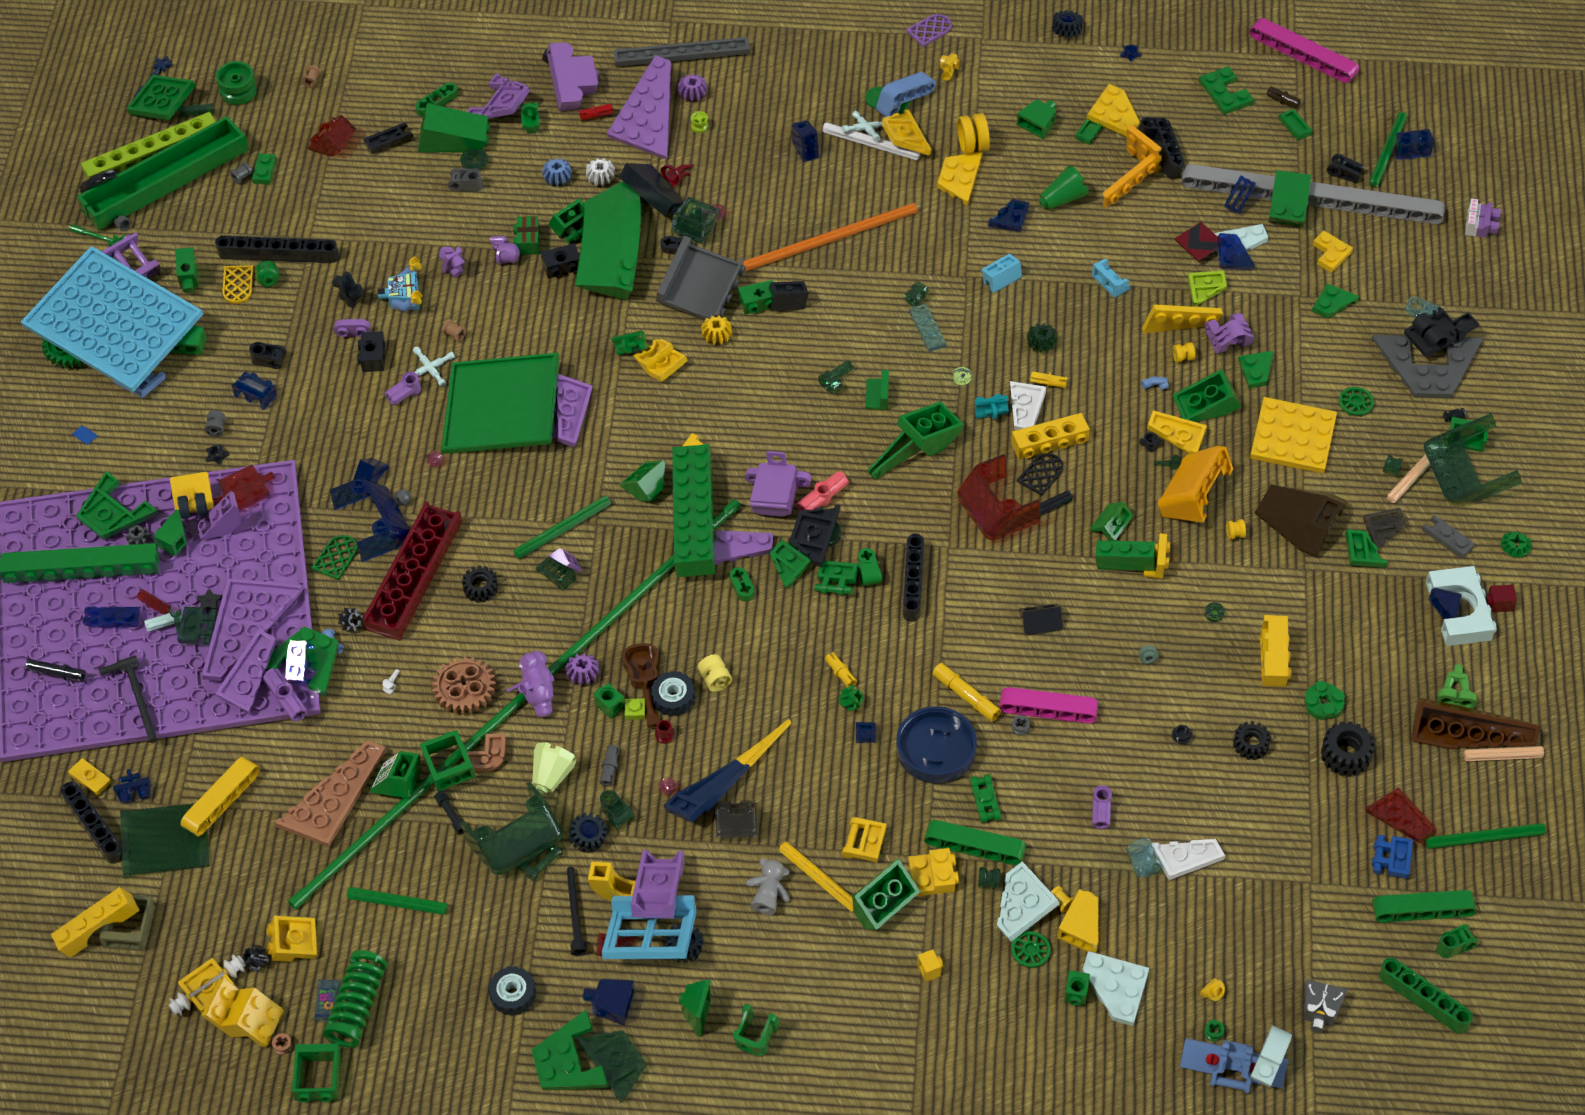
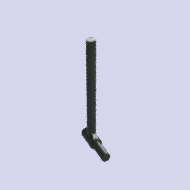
(129, 665)

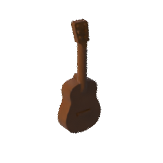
(641, 664)

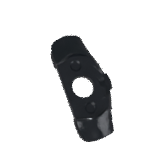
(95, 180)

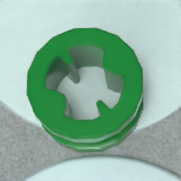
(1215, 1037)

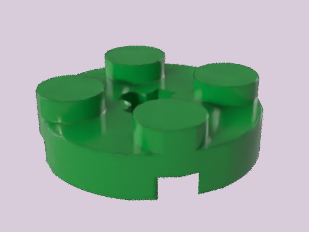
(1327, 691)

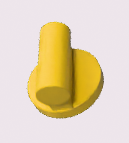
(1213, 990)

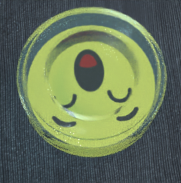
(962, 376)

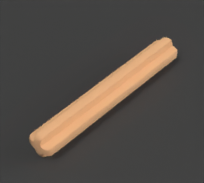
(1408, 479)
(1503, 753)

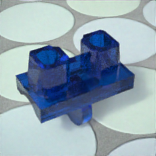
(142, 785)

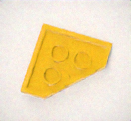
(1114, 111)

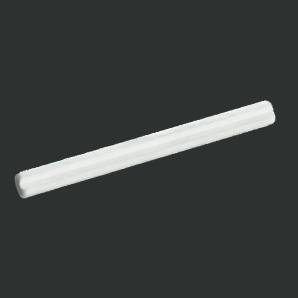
(869, 141)

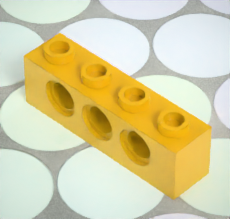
(1050, 436)

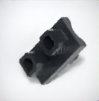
(348, 288)

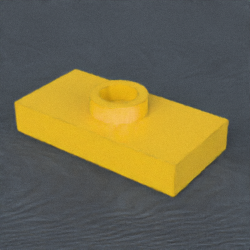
(89, 777)

